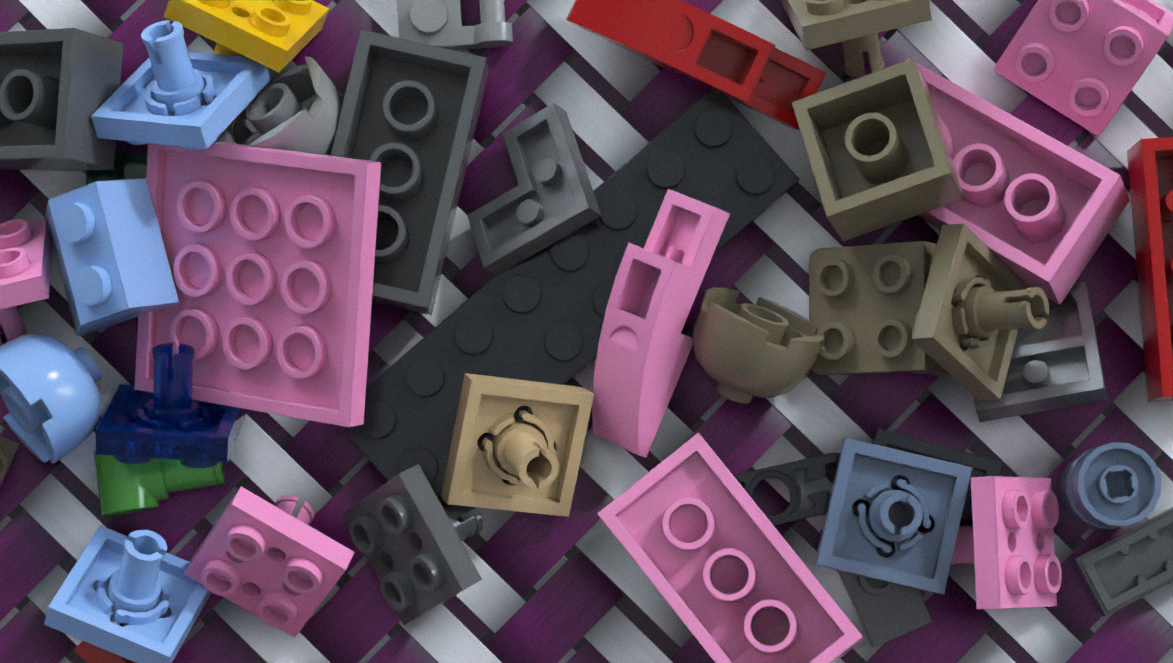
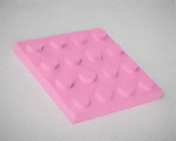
(267, 277)

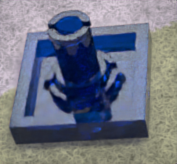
(168, 420)

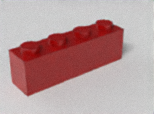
(1152, 215)

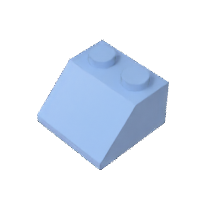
(110, 253)

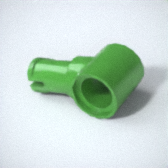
(141, 486)

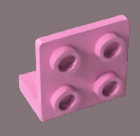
(1085, 54)

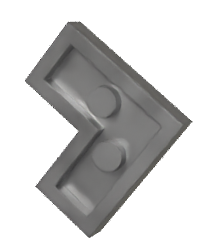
(550, 195)

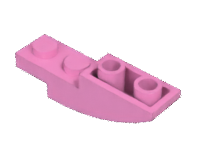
(643, 322)

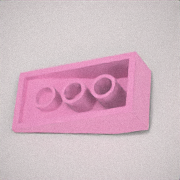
(1023, 190)
(726, 565)

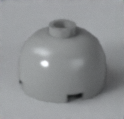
(291, 113)

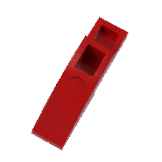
(705, 51)

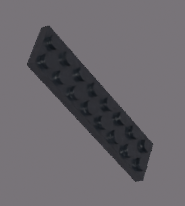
(550, 309)

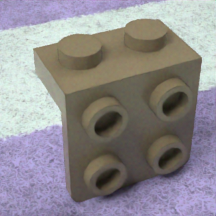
(868, 306)

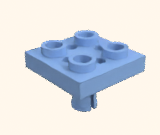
(179, 94)
(132, 584)

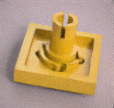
(258, 29)

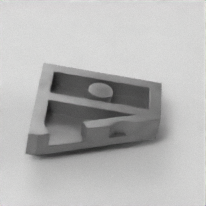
(1052, 364)

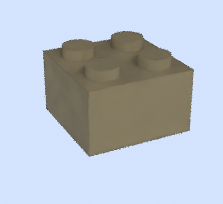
(877, 150)

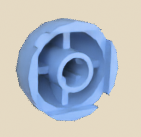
(49, 394)

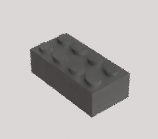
(417, 117)

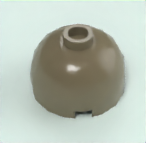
(752, 347)

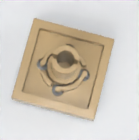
(539, 450)

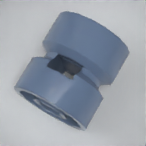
(1110, 486)

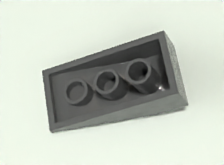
(48, 95)

